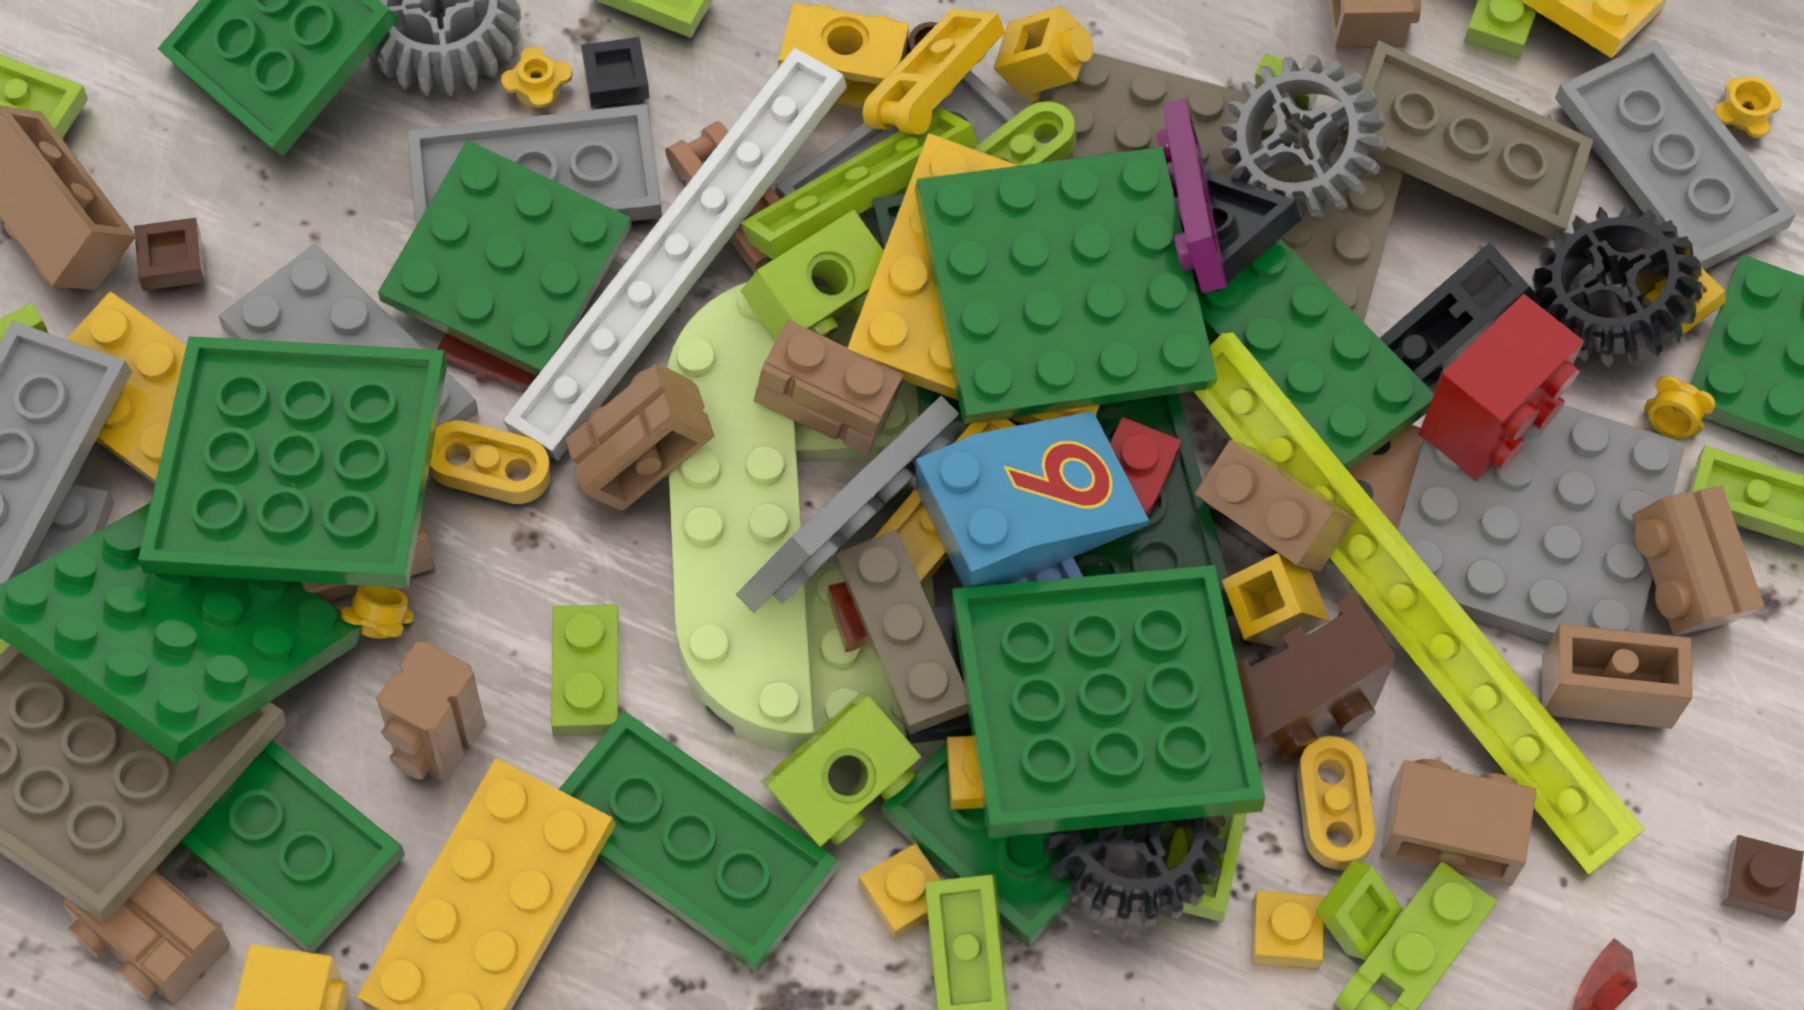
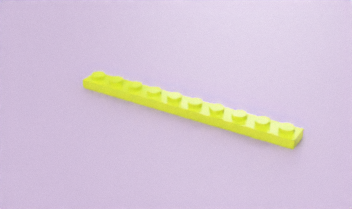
(1428, 619)

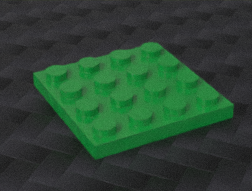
(1063, 285)
(295, 462)
(166, 650)
(1105, 701)

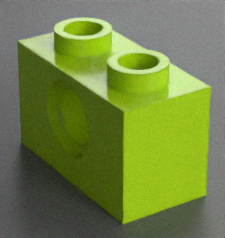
(840, 254)
(802, 778)

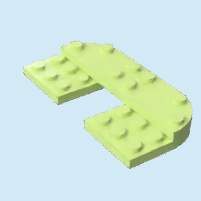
(731, 510)

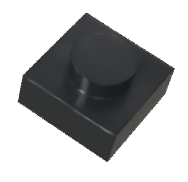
(615, 71)

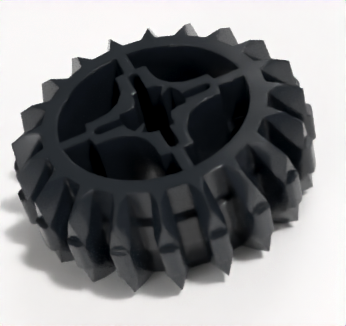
(1630, 255)
(1154, 886)

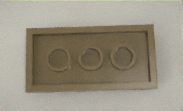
(1475, 142)

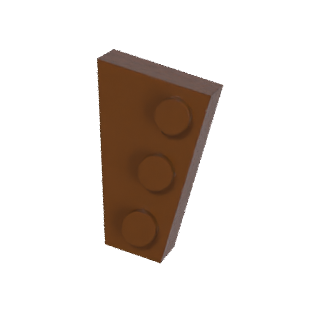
(1316, 683)

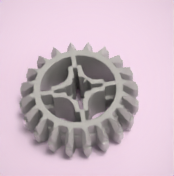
(470, 44)
(1324, 128)

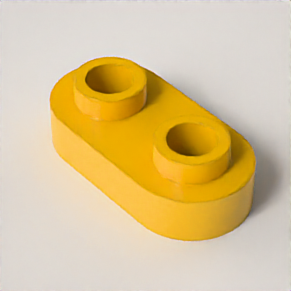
(491, 461)
(1336, 806)

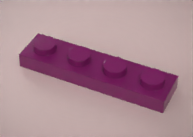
(1199, 243)

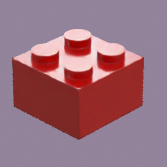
(1502, 389)

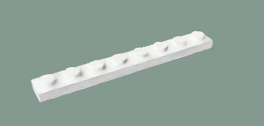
(676, 252)

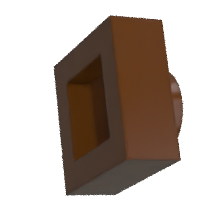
(169, 254)
(1762, 878)

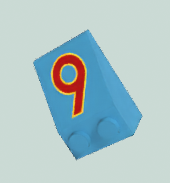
(1026, 498)

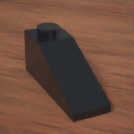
(1456, 314)

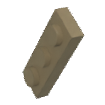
(903, 632)

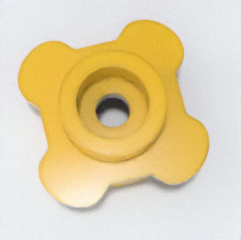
(540, 91)
(1753, 94)
(1678, 408)
(378, 611)

